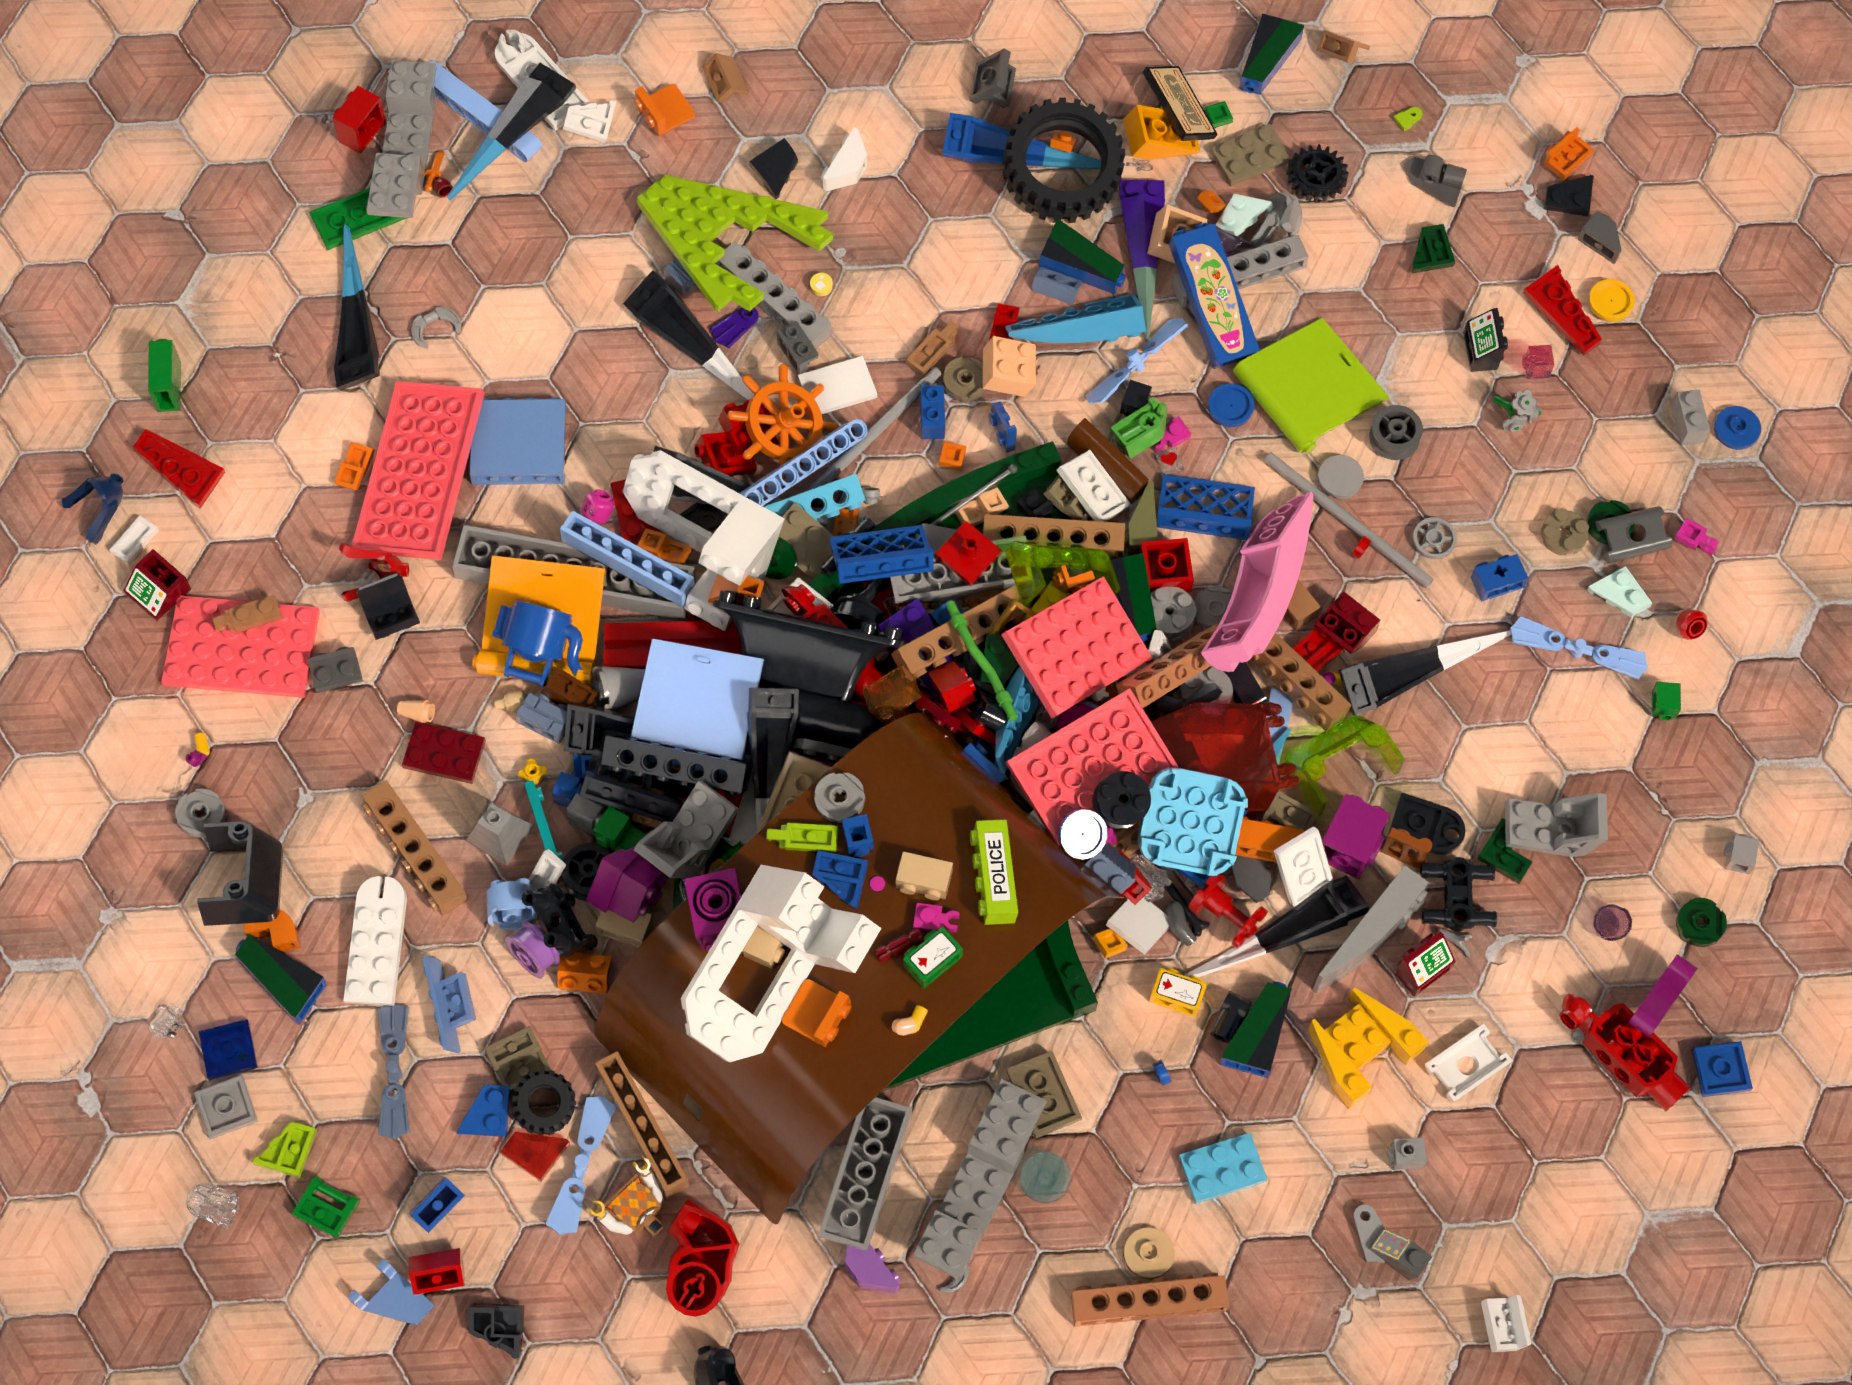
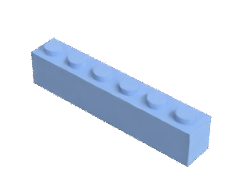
(627, 558)

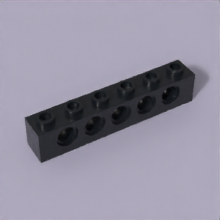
(615, 757)

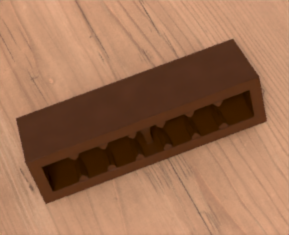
(1120, 469)

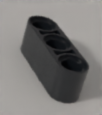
(1245, 687)
(987, 709)

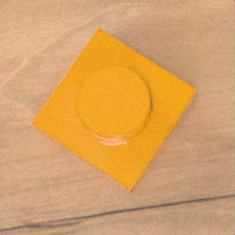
(1109, 943)

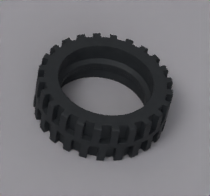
(1070, 118)

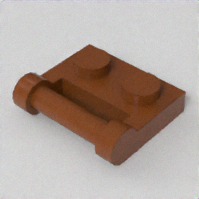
(1400, 842)

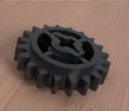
(1321, 168)

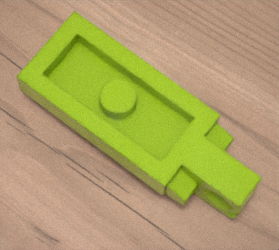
(805, 837)

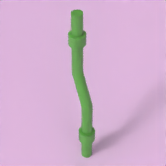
(1002, 696)

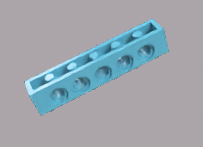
(849, 485)

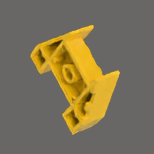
(1358, 1040)

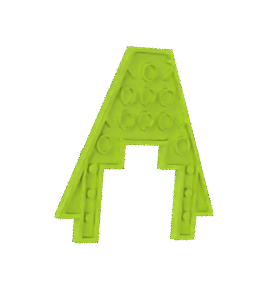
(695, 213)

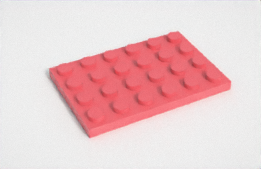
(1077, 647)
(254, 661)
(1069, 764)

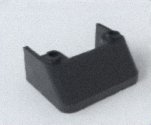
(259, 894)

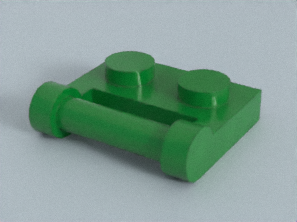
(321, 1214)

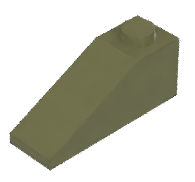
(1143, 522)

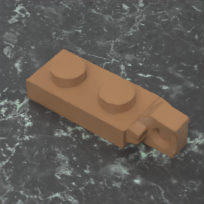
(932, 348)
(249, 615)

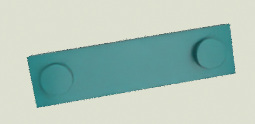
(535, 797)

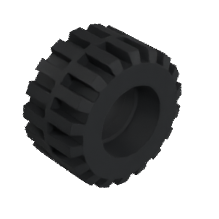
(547, 1080)

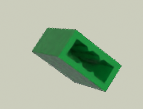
(164, 375)

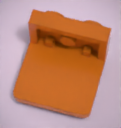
(664, 108)
(817, 1012)

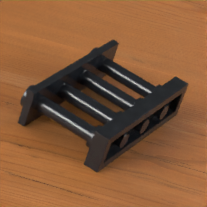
(629, 797)

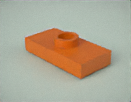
(845, 521)

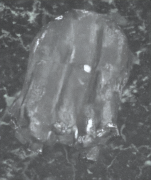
(1156, 877)
(213, 1204)

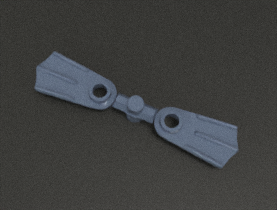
(393, 1110)

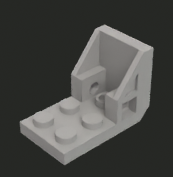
(1566, 828)
(687, 842)

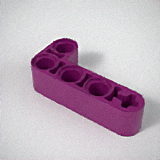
(1663, 995)

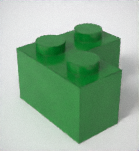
(616, 832)

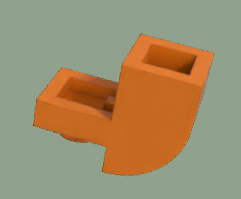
(282, 932)

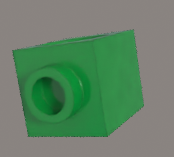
(1666, 700)

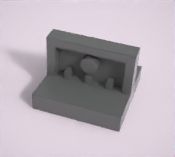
(993, 79)

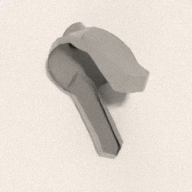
(1285, 214)

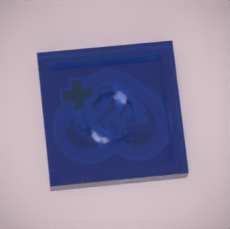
(228, 1049)

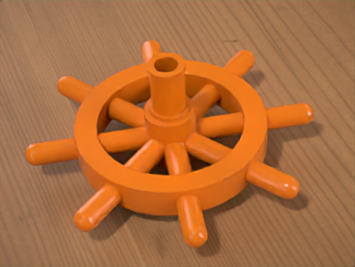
(782, 419)

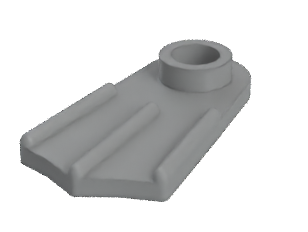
(1368, 1231)

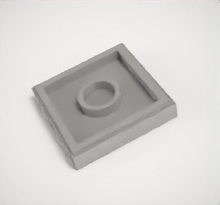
(225, 1107)

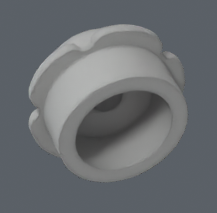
(871, 495)

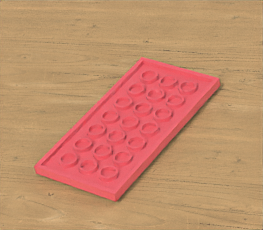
(418, 469)

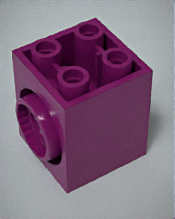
(1355, 835)
(707, 893)

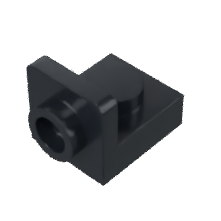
(1035, 505)

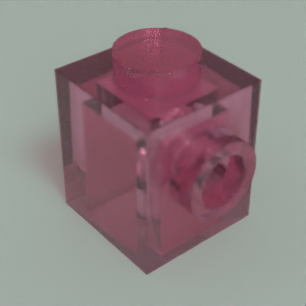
(1538, 361)

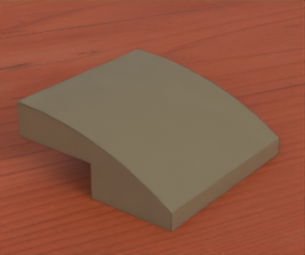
(1065, 500)
(1289, 812)
(516, 1057)

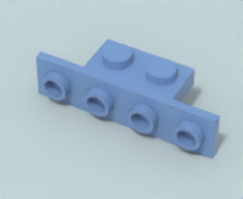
(450, 1001)

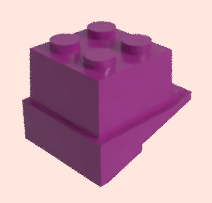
(626, 885)

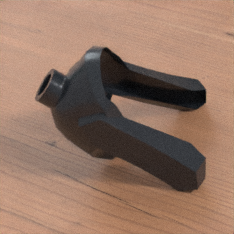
(1168, 704)
(716, 1366)

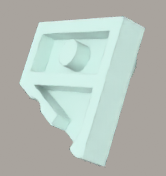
(1622, 591)

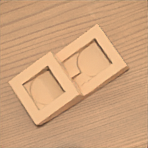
(989, 502)

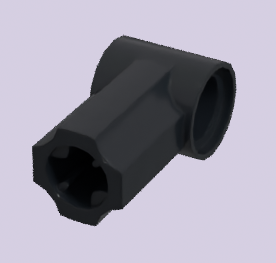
(1232, 1012)

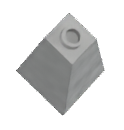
(499, 833)

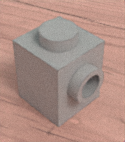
(1741, 853)
(1407, 1153)

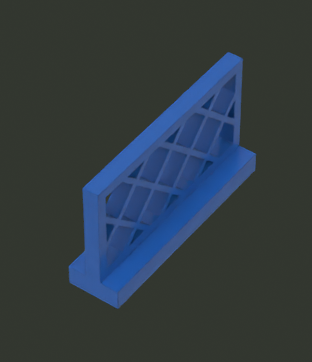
(1204, 521)
(882, 563)

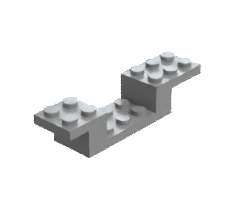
(402, 164)
(981, 1180)

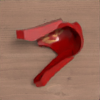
(383, 565)

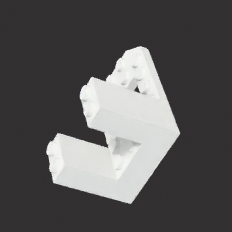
(736, 548)
(789, 910)

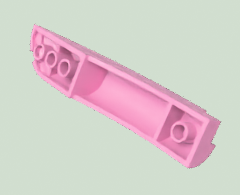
(1263, 585)

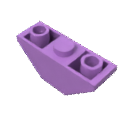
(870, 1271)

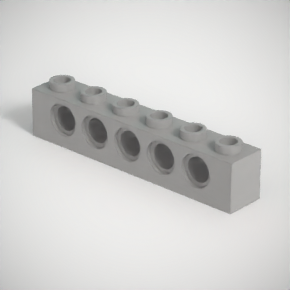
(1252, 273)
(776, 307)

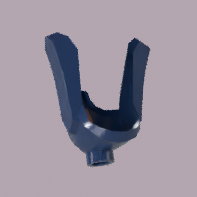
(111, 494)

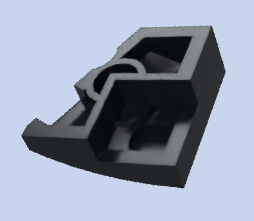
(775, 166)
(499, 1325)

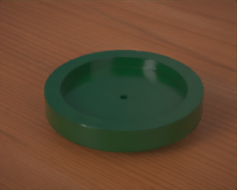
(782, 561)

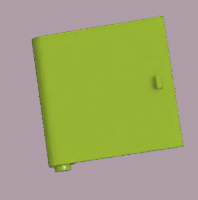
(1309, 384)

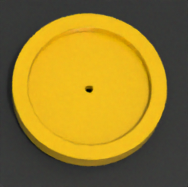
(1611, 300)

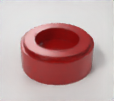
(1361, 547)

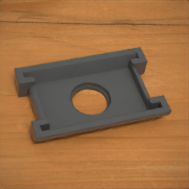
(1620, 543)

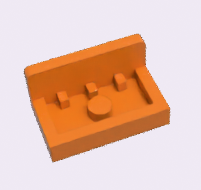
(1567, 154)
(1066, 584)
(584, 972)

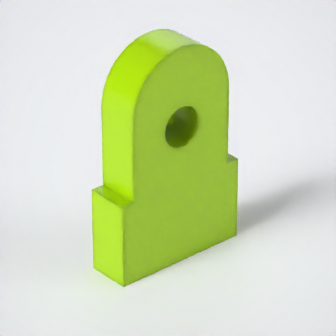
(1406, 120)

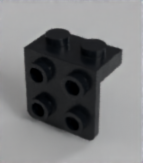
(387, 606)

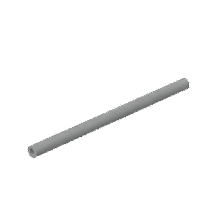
(881, 425)
(1349, 520)

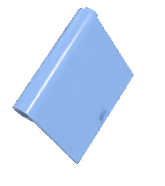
(696, 701)

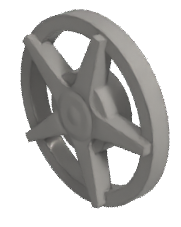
(1434, 538)

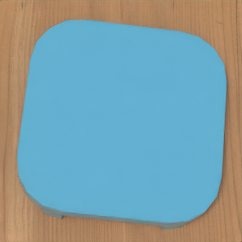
(1192, 821)

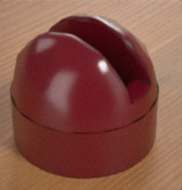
(442, 187)

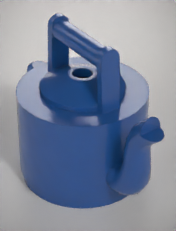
(537, 636)

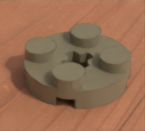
(953, 382)
(1564, 520)

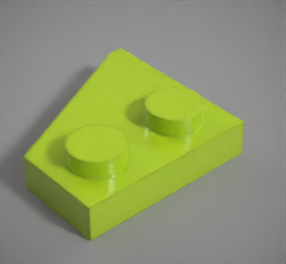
(288, 1151)

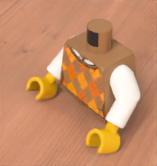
(633, 1205)

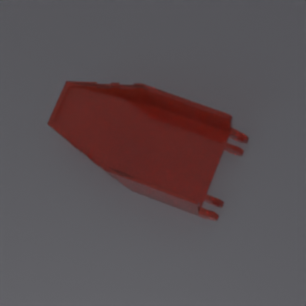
(1230, 744)

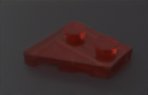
(534, 1152)

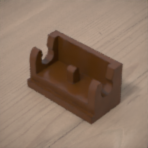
(566, 689)

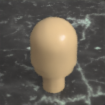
(511, 700)

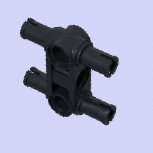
(874, 585)
(1458, 894)
(552, 905)

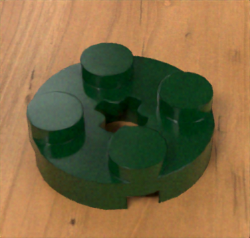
(1603, 511)
(1691, 932)

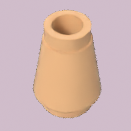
(418, 710)

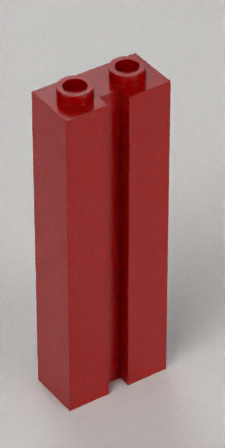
(629, 643)

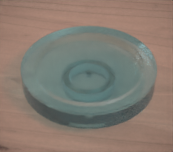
(1034, 1173)

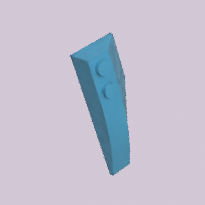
(1095, 322)
(1025, 704)

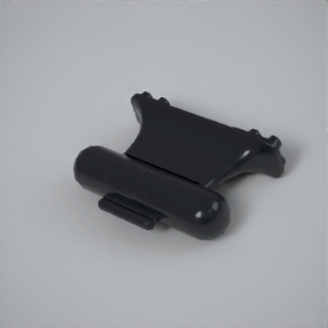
(817, 660)

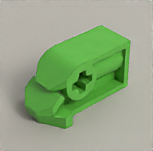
(1141, 428)

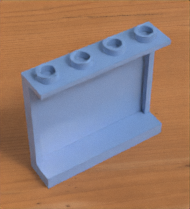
(519, 442)

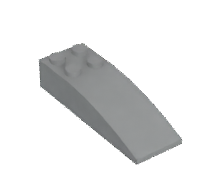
(946, 585)
(1388, 914)
(865, 1173)

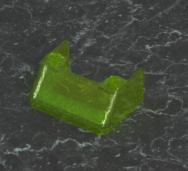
(1029, 556)
(1311, 754)

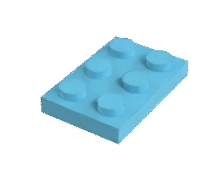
(1222, 1168)

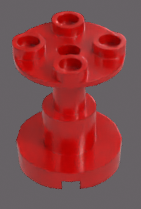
(1221, 904)

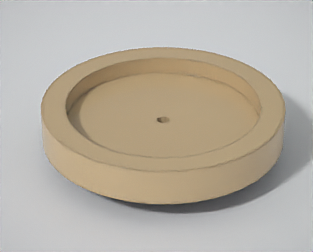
(1145, 1264)

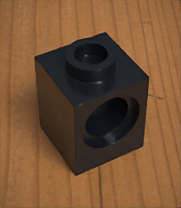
(1135, 397)

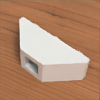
(846, 164)

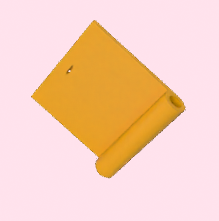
(561, 588)

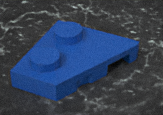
(488, 1113)

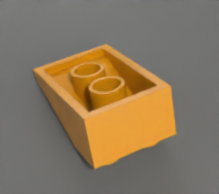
(1153, 135)

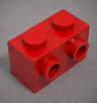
(953, 686)
(436, 1271)

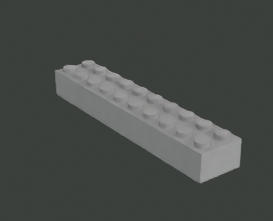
(480, 544)

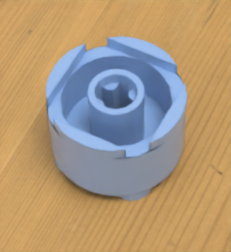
(506, 904)

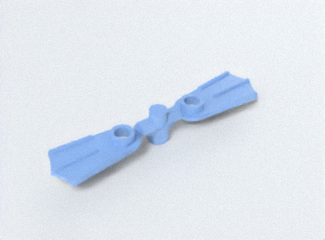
(1136, 359)
(1536, 635)
(568, 1206)

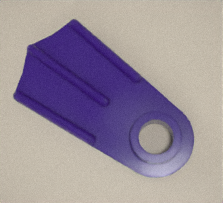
(734, 327)

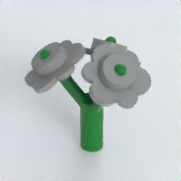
(1524, 405)

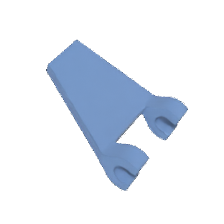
(394, 1299)

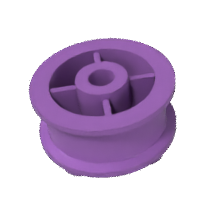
(530, 950)

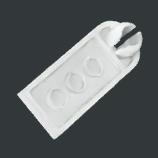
(521, 59)
(376, 942)

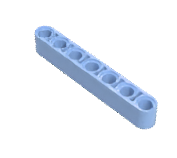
(478, 110)
(809, 460)

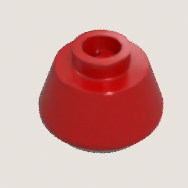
(1691, 624)

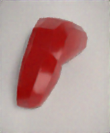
(703, 1260)

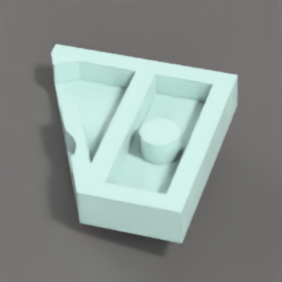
(1241, 213)

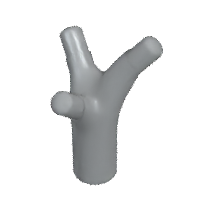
(1457, 939)

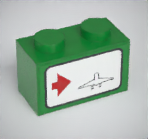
(932, 957)

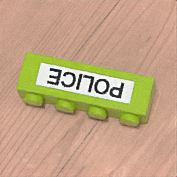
(995, 872)

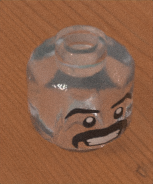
(166, 1021)

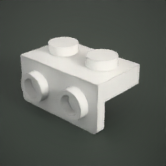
(1506, 1324)

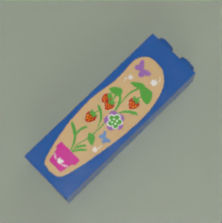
(1213, 295)

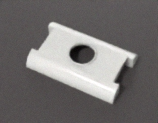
(1474, 1046)

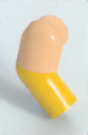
(911, 1024)

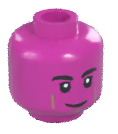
(597, 506)

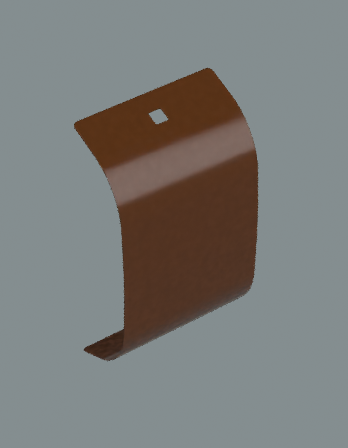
(785, 1106)

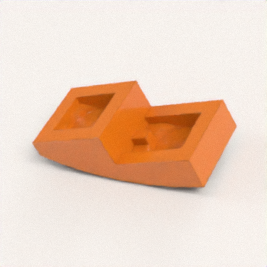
(355, 466)
(663, 548)

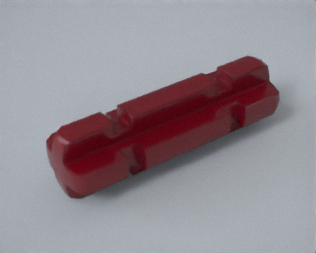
(899, 945)

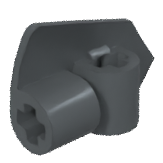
(1436, 177)
(1252, 877)

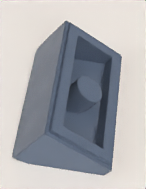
(1056, 285)

